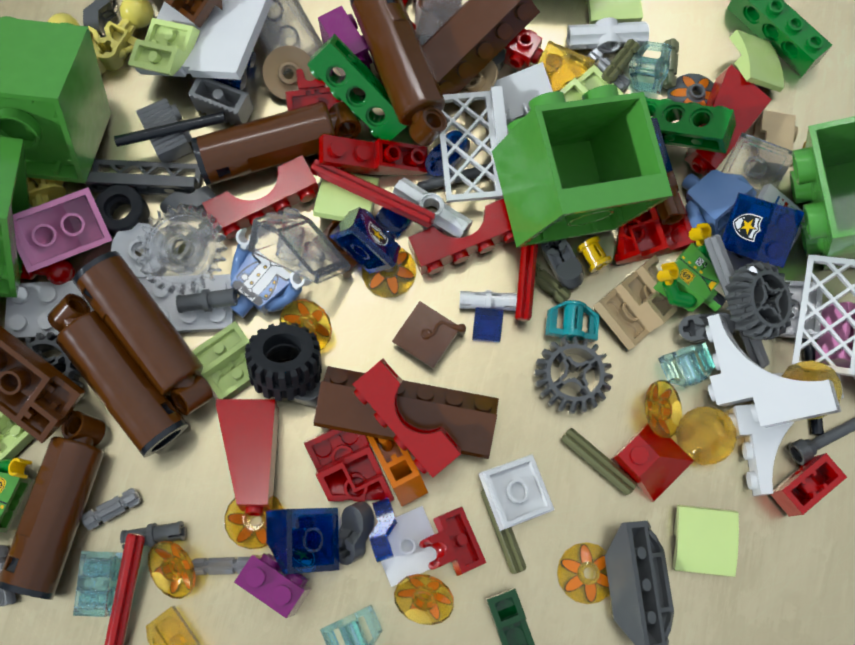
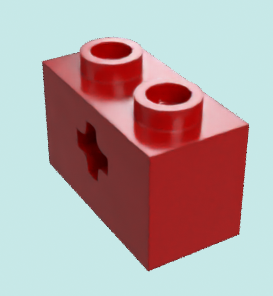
(808, 485)

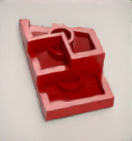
(648, 237)
(347, 467)

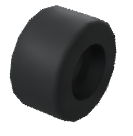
(118, 195)

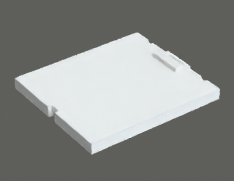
(223, 39)

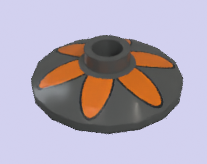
(686, 85)

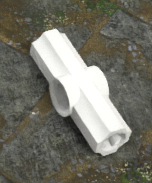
(606, 34)
(446, 218)

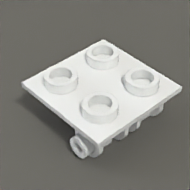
(521, 88)

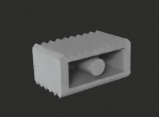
(215, 97)
(167, 147)

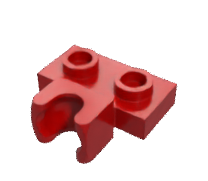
(309, 93)
(454, 543)

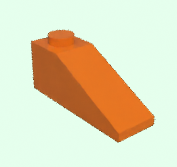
(399, 470)

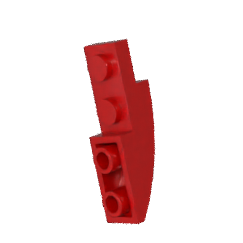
(372, 158)

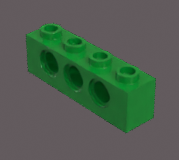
(785, 29)
(337, 54)
(685, 132)

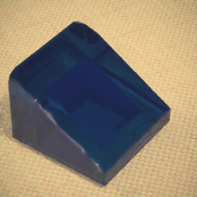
(392, 221)
(487, 324)

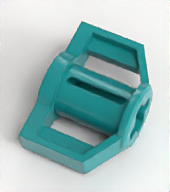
(573, 321)

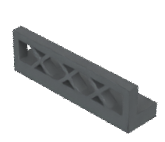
(147, 182)

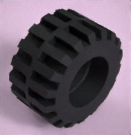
(285, 378)

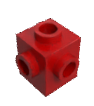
(524, 50)

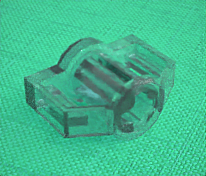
(659, 70)
(688, 365)
(352, 630)

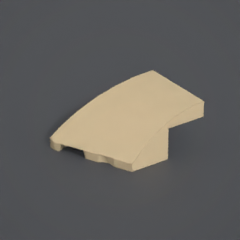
(635, 306)

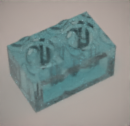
(96, 583)

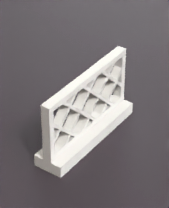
(497, 131)
(831, 262)

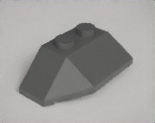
(640, 584)

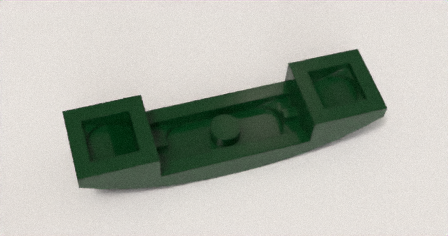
(510, 618)

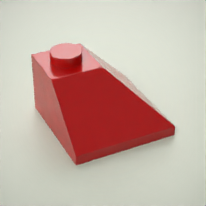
(652, 461)

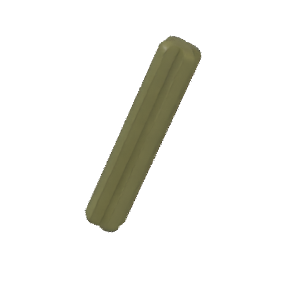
(599, 461)
(507, 541)

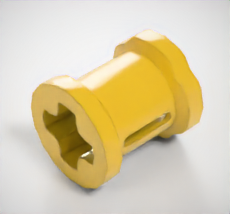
(594, 254)

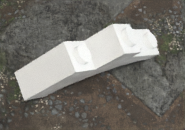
(775, 397)
(759, 446)

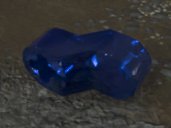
(434, 159)
(380, 535)

